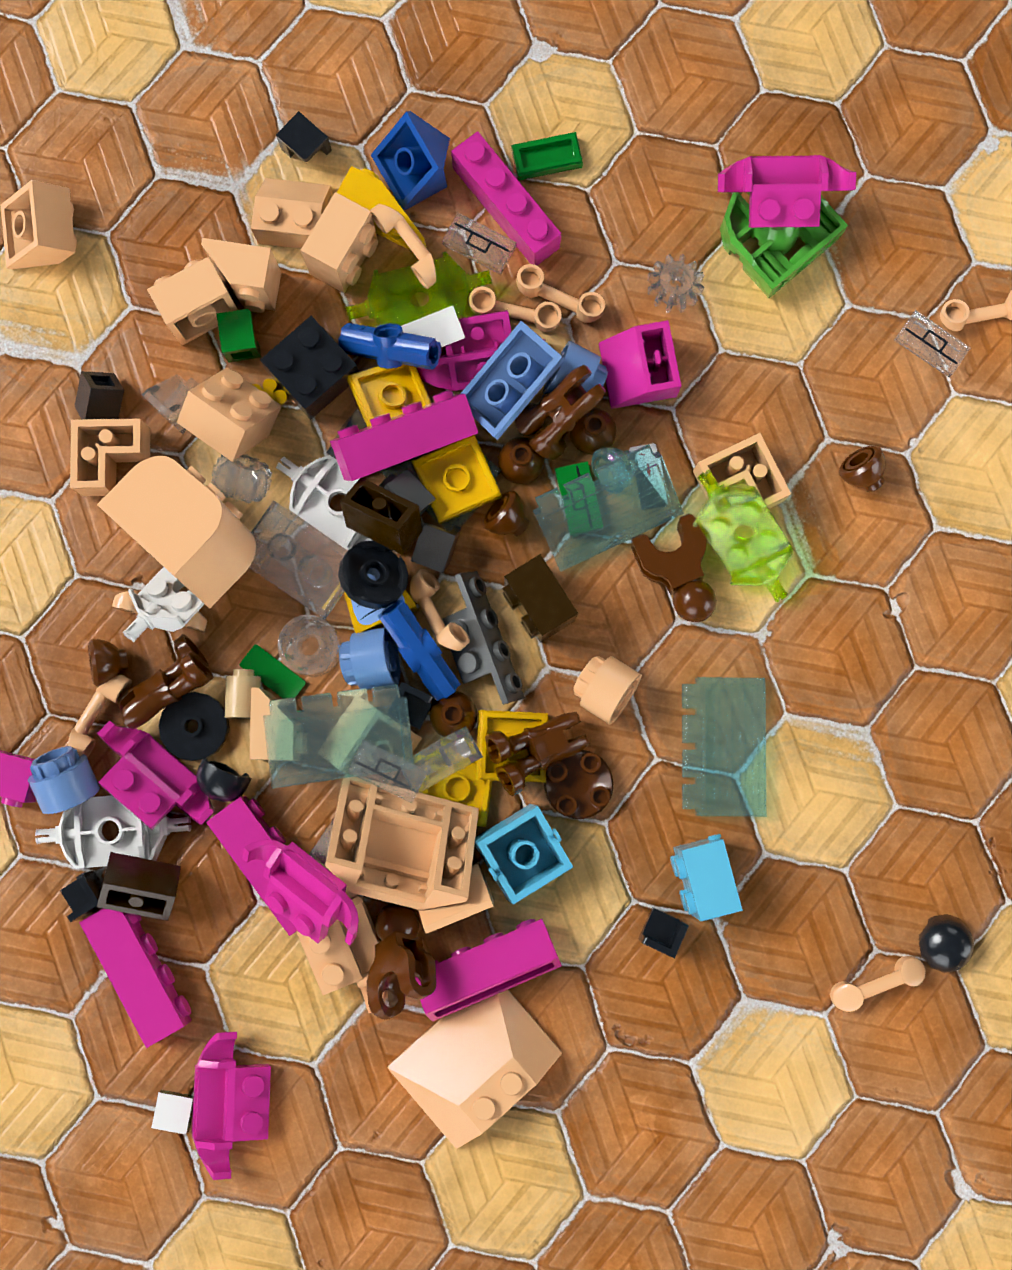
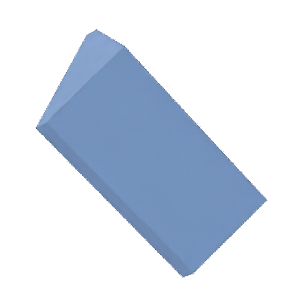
(511, 379)

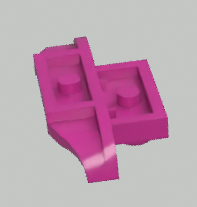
(785, 188)
(467, 356)
(150, 778)
(303, 890)
(227, 1103)

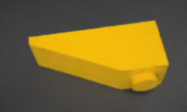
(368, 191)

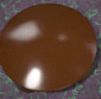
(579, 785)

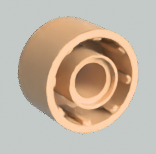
(606, 687)

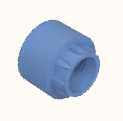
(575, 357)
(370, 659)
(62, 780)

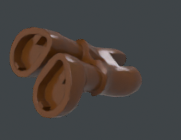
(565, 406)
(166, 686)
(544, 744)

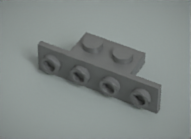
(486, 649)

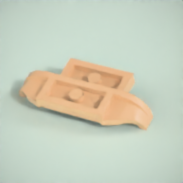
(336, 962)

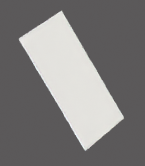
(440, 325)

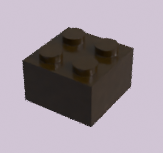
(539, 599)

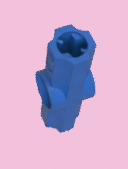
(390, 346)
(419, 650)

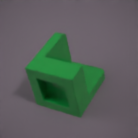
(237, 335)

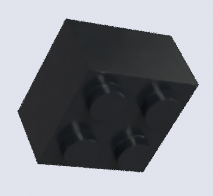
(310, 367)

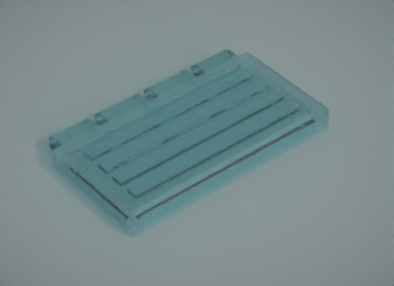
(607, 510)
(324, 738)
(728, 746)

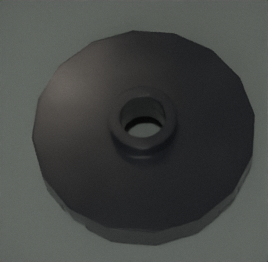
(383, 564)
(211, 730)

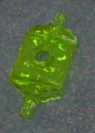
(392, 291)
(752, 559)

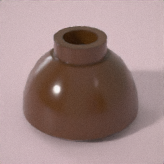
(594, 431)
(519, 461)
(864, 468)
(507, 515)
(105, 661)
(453, 714)

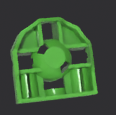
(768, 265)

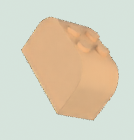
(183, 525)

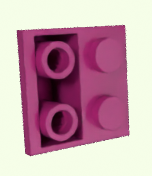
(640, 365)

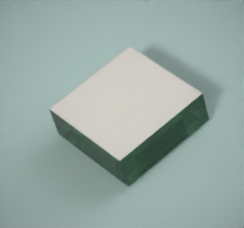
(173, 1112)

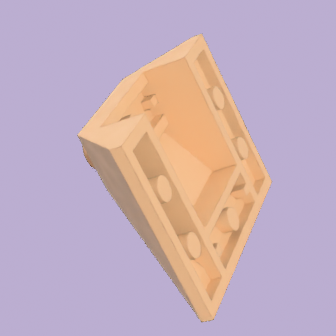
(402, 849)
(475, 1065)

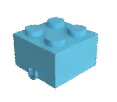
(523, 853)
(706, 878)

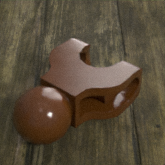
(679, 570)
(398, 962)

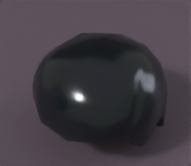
(221, 781)
(946, 943)

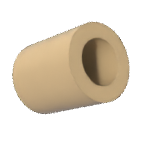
(239, 693)

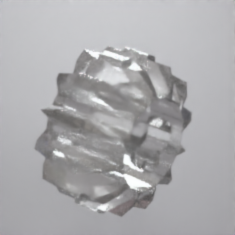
(677, 295)
(242, 479)

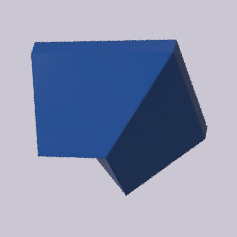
(412, 160)

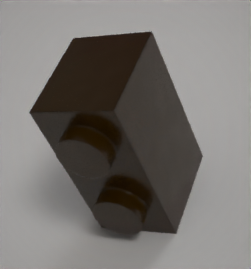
(381, 516)
(139, 886)

